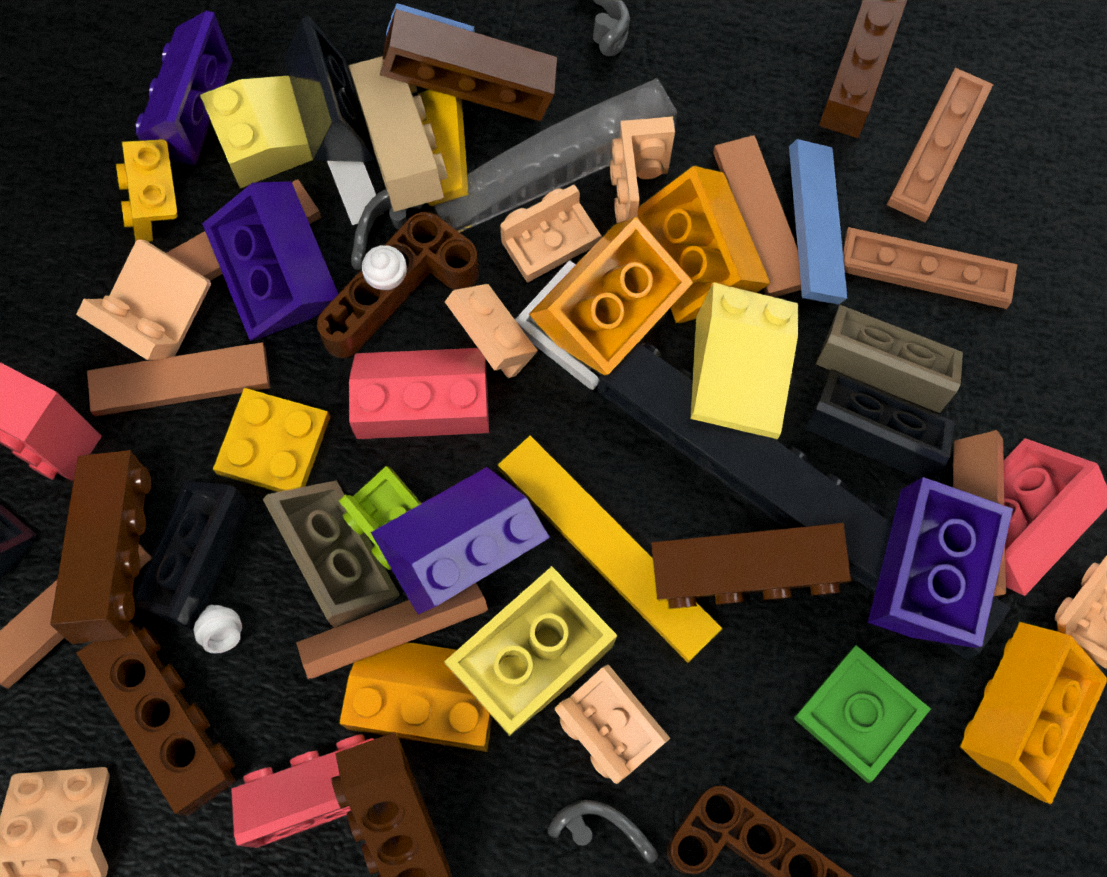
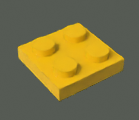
(271, 442)

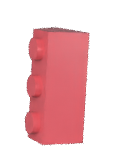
(418, 393)
(42, 426)
(1052, 505)
(289, 800)

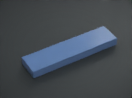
(817, 222)

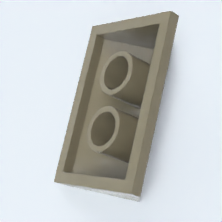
(892, 359)
(330, 553)

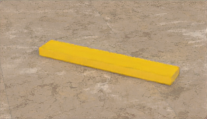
(604, 545)

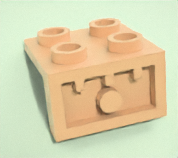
(639, 151)
(149, 303)
(53, 824)

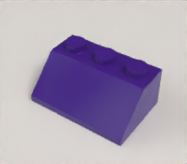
(192, 65)
(270, 258)
(458, 538)
(941, 564)

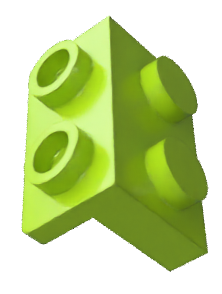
(377, 504)

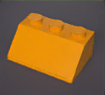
(704, 235)
(612, 296)
(416, 697)
(1035, 710)

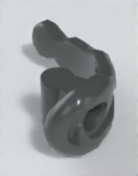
(611, 31)
(376, 206)
(572, 818)

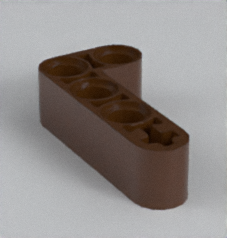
(420, 261)
(733, 834)

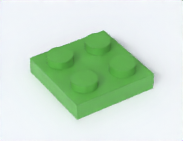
(862, 714)

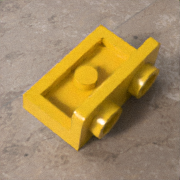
(149, 186)

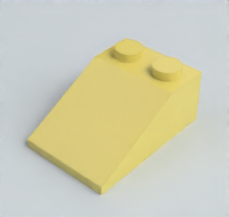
(258, 127)
(743, 360)
(531, 651)

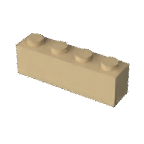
(399, 137)

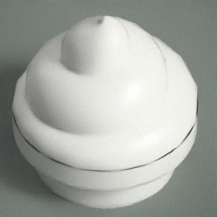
(384, 267)
(218, 629)

